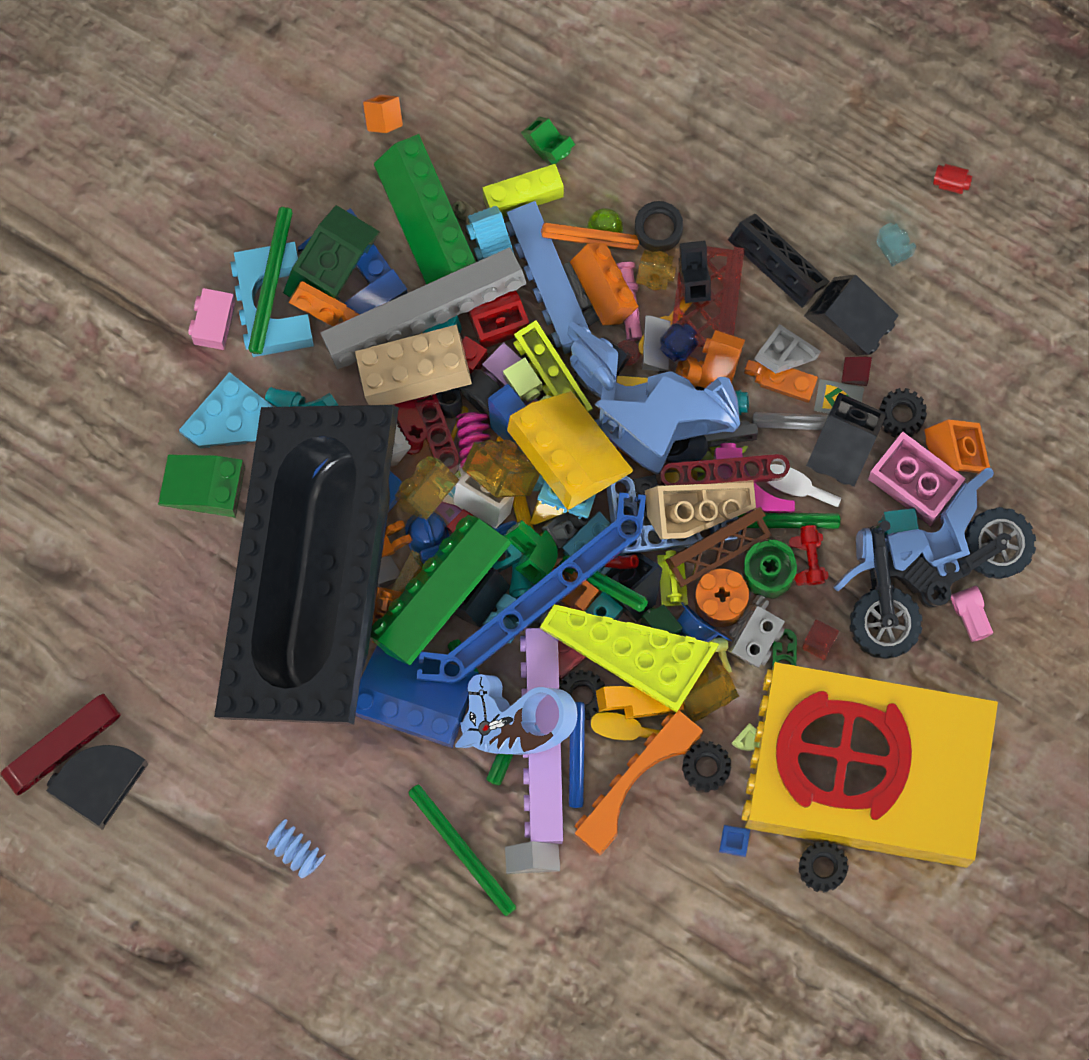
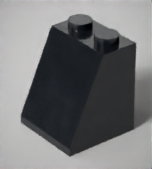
(852, 314)
(846, 439)

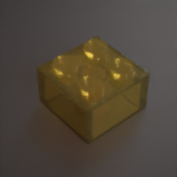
(501, 468)

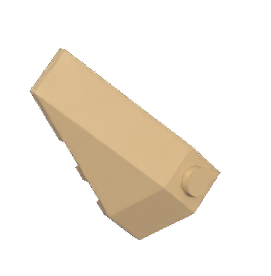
(689, 509)

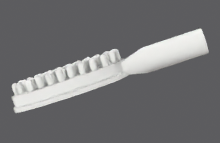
(799, 485)

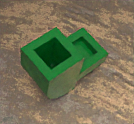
(547, 140)
(537, 549)

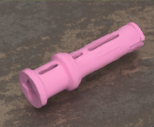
(632, 323)

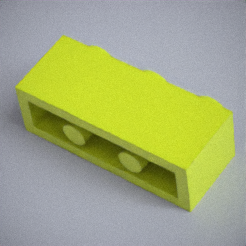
(538, 185)

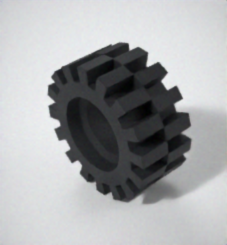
(903, 398)
(584, 679)
(706, 750)
(823, 850)

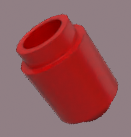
(952, 178)

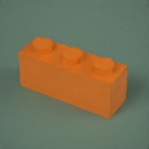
(604, 284)

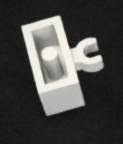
(482, 503)

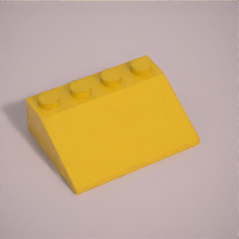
(567, 448)

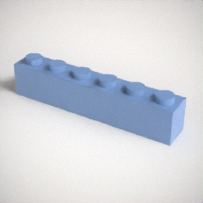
(546, 271)

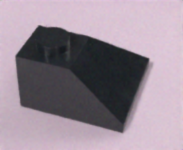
(642, 579)

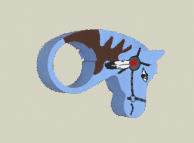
(508, 729)

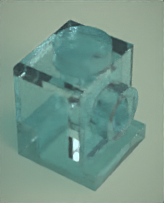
(895, 244)

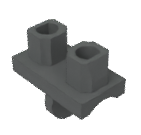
(564, 527)

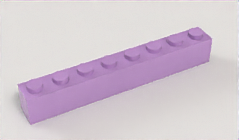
(543, 767)

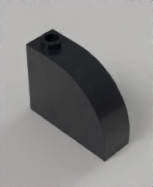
(97, 781)

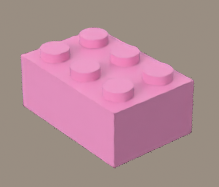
(916, 478)

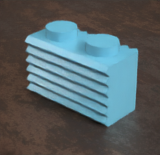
(489, 232)

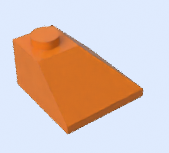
(958, 445)

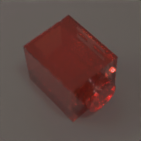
(820, 639)

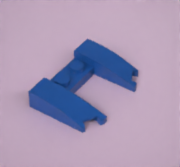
(382, 280)

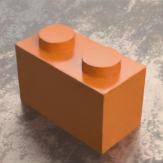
(721, 358)

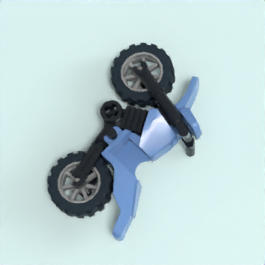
(930, 563)

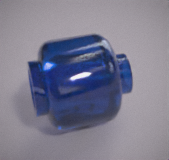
(678, 342)

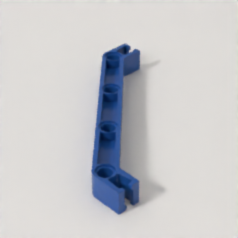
(539, 597)

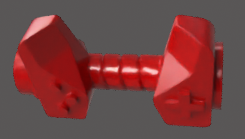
(809, 541)

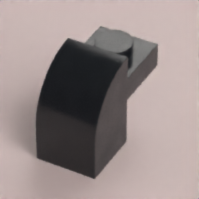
(694, 272)

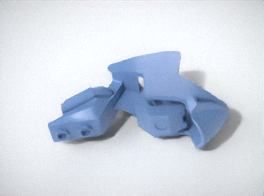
(653, 414)

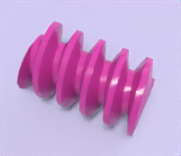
(470, 431)

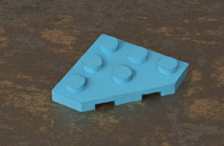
(226, 416)

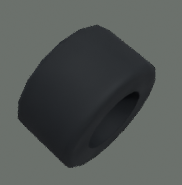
(480, 390)

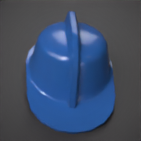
(426, 532)
(696, 627)

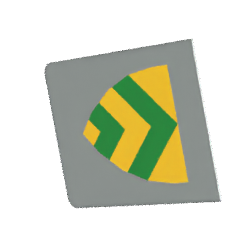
(828, 392)

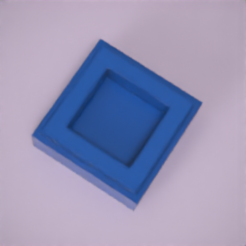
(734, 841)

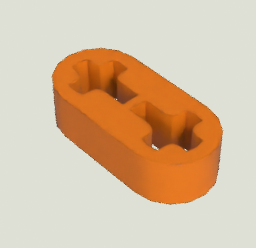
(690, 370)

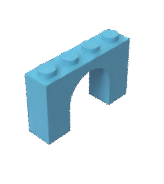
(283, 333)

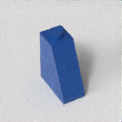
(501, 406)

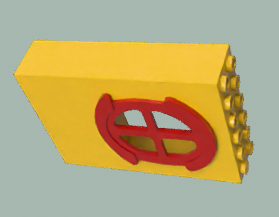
(933, 769)

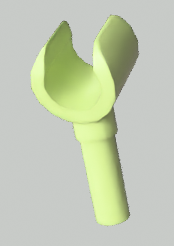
(722, 648)

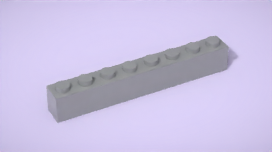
(425, 306)

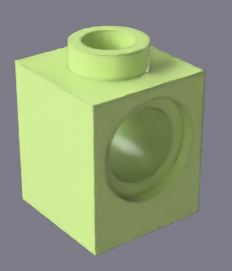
(523, 380)

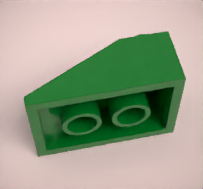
(202, 484)

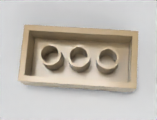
(413, 367)

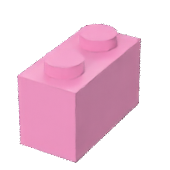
(212, 318)

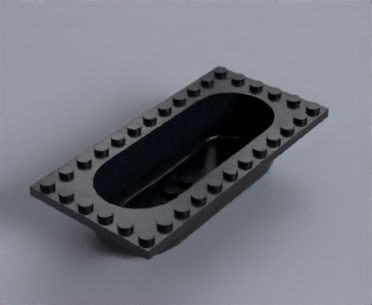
(308, 564)

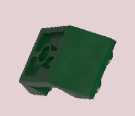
(332, 253)

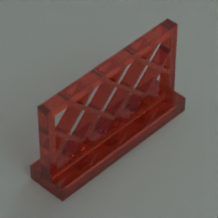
(729, 294)

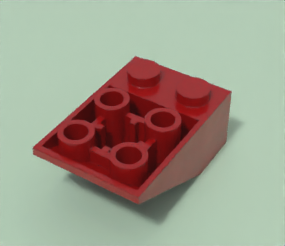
(498, 319)

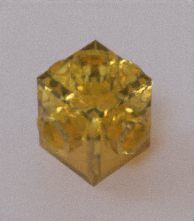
(656, 270)

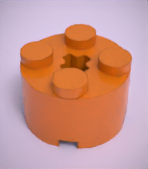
(709, 605)

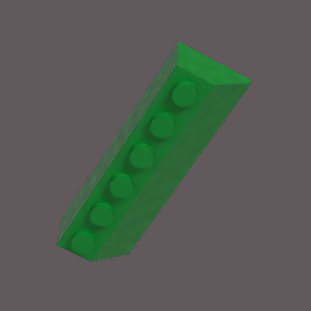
(423, 210)
(438, 589)

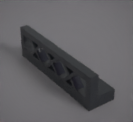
(777, 261)

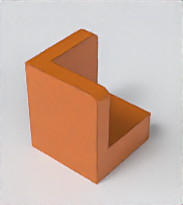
(383, 113)
(582, 596)

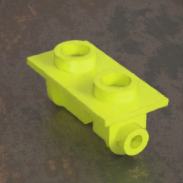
(669, 588)

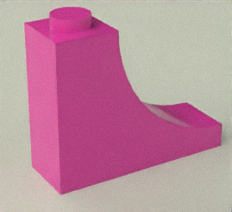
(767, 502)

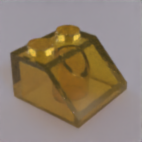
(425, 488)
(710, 691)

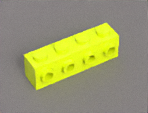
(547, 363)

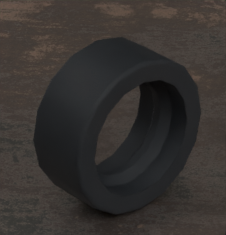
(658, 207)

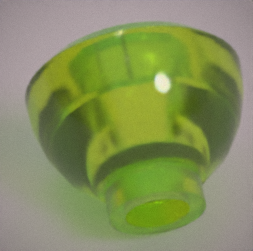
(605, 220)

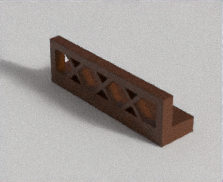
(714, 538)

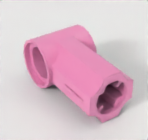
(970, 606)

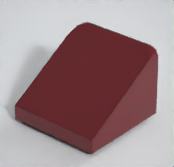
(856, 370)

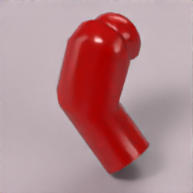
(623, 562)

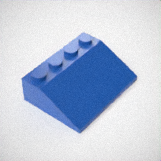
(398, 700)

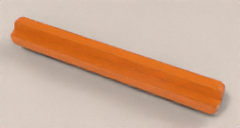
(589, 236)

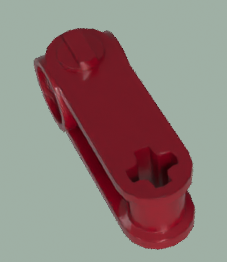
(411, 426)

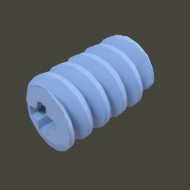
(294, 850)

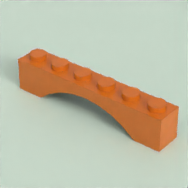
(673, 740)

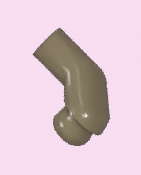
(463, 210)

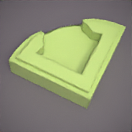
(746, 738)

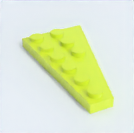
(643, 656)

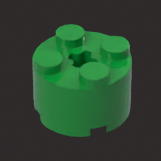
(761, 557)

